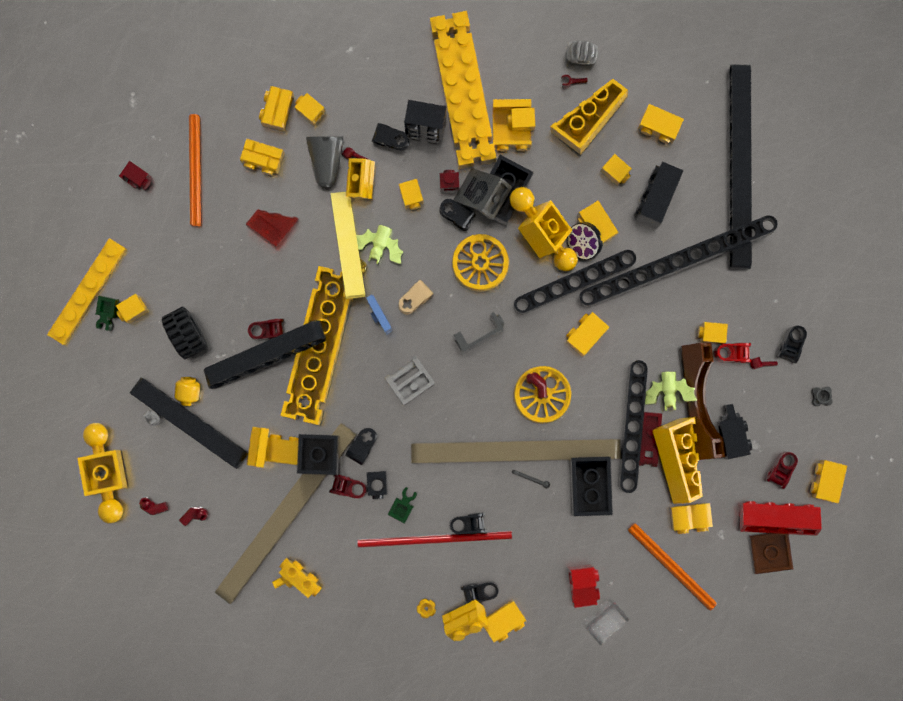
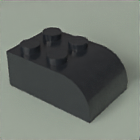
(514, 175)
(591, 486)

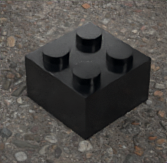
(318, 454)

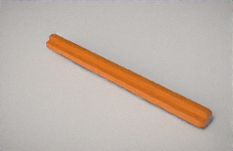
(194, 170)
(672, 566)

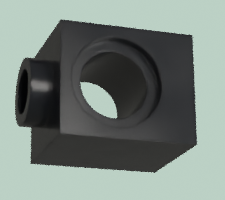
(382, 476)

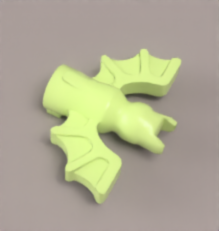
(380, 241)
(669, 387)

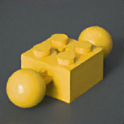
(544, 229)
(114, 479)

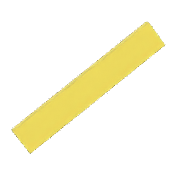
(347, 245)

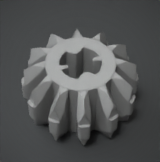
(582, 52)

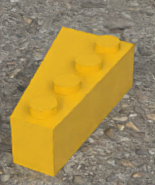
(586, 121)
(679, 459)

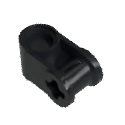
(387, 136)
(460, 217)
(792, 345)
(360, 448)
(469, 524)
(478, 592)

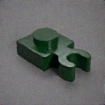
(106, 309)
(401, 508)

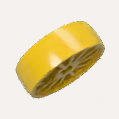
(480, 239)
(558, 377)

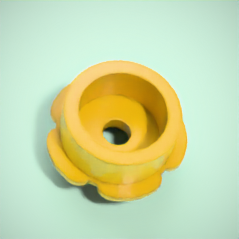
(421, 608)

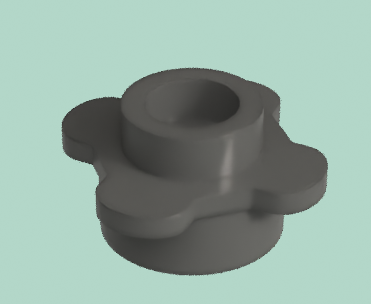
(827, 396)

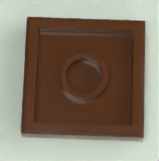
(770, 552)

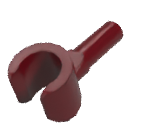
(573, 80)
(349, 152)
(756, 363)

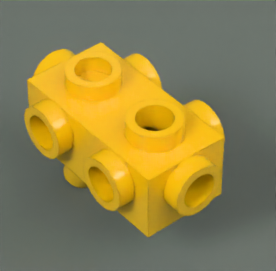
(294, 576)

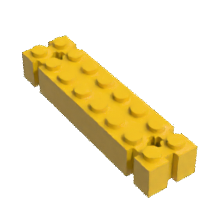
(462, 89)
(315, 366)

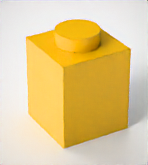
(309, 108)
(522, 119)
(616, 170)
(411, 194)
(131, 309)
(713, 332)

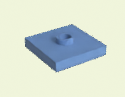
(378, 315)

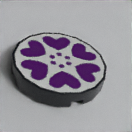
(585, 240)

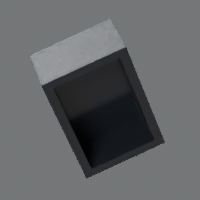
(425, 121)
(658, 194)

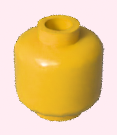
(187, 391)

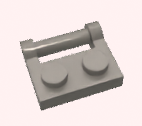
(412, 386)

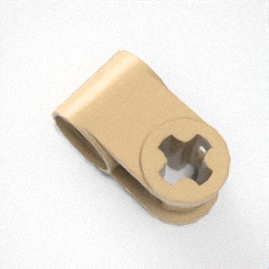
(417, 295)

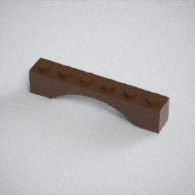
(697, 363)

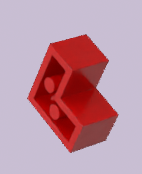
(583, 585)

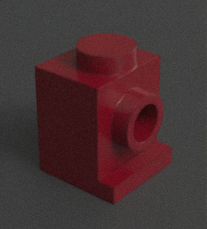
(135, 176)
(449, 181)

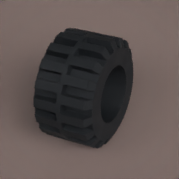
(183, 332)

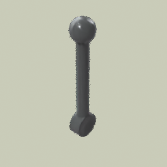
(546, 484)

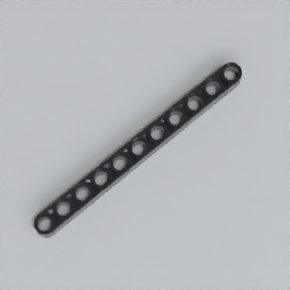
(740, 161)
(684, 254)

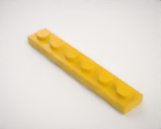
(86, 291)

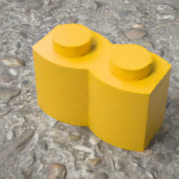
(691, 517)

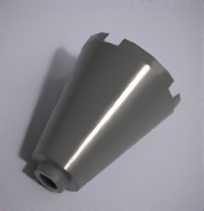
(325, 157)

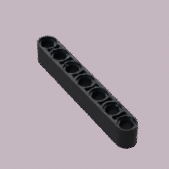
(581, 275)
(264, 354)
(188, 423)
(627, 435)

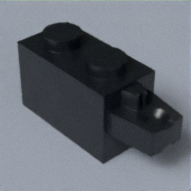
(733, 432)

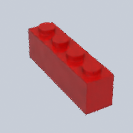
(780, 518)

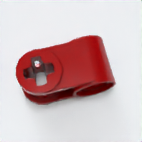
(736, 353)

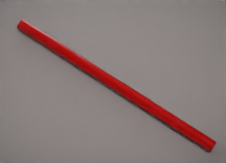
(434, 539)

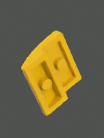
(257, 447)

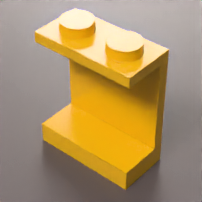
(502, 133)

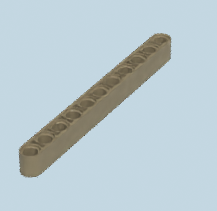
(514, 451)
(276, 525)

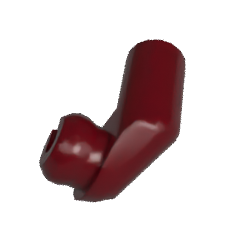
(539, 382)
(152, 508)
(193, 513)

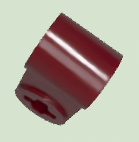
(268, 329)
(782, 470)
(346, 486)

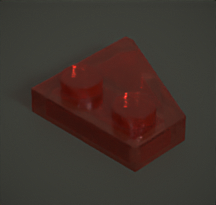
(271, 226)

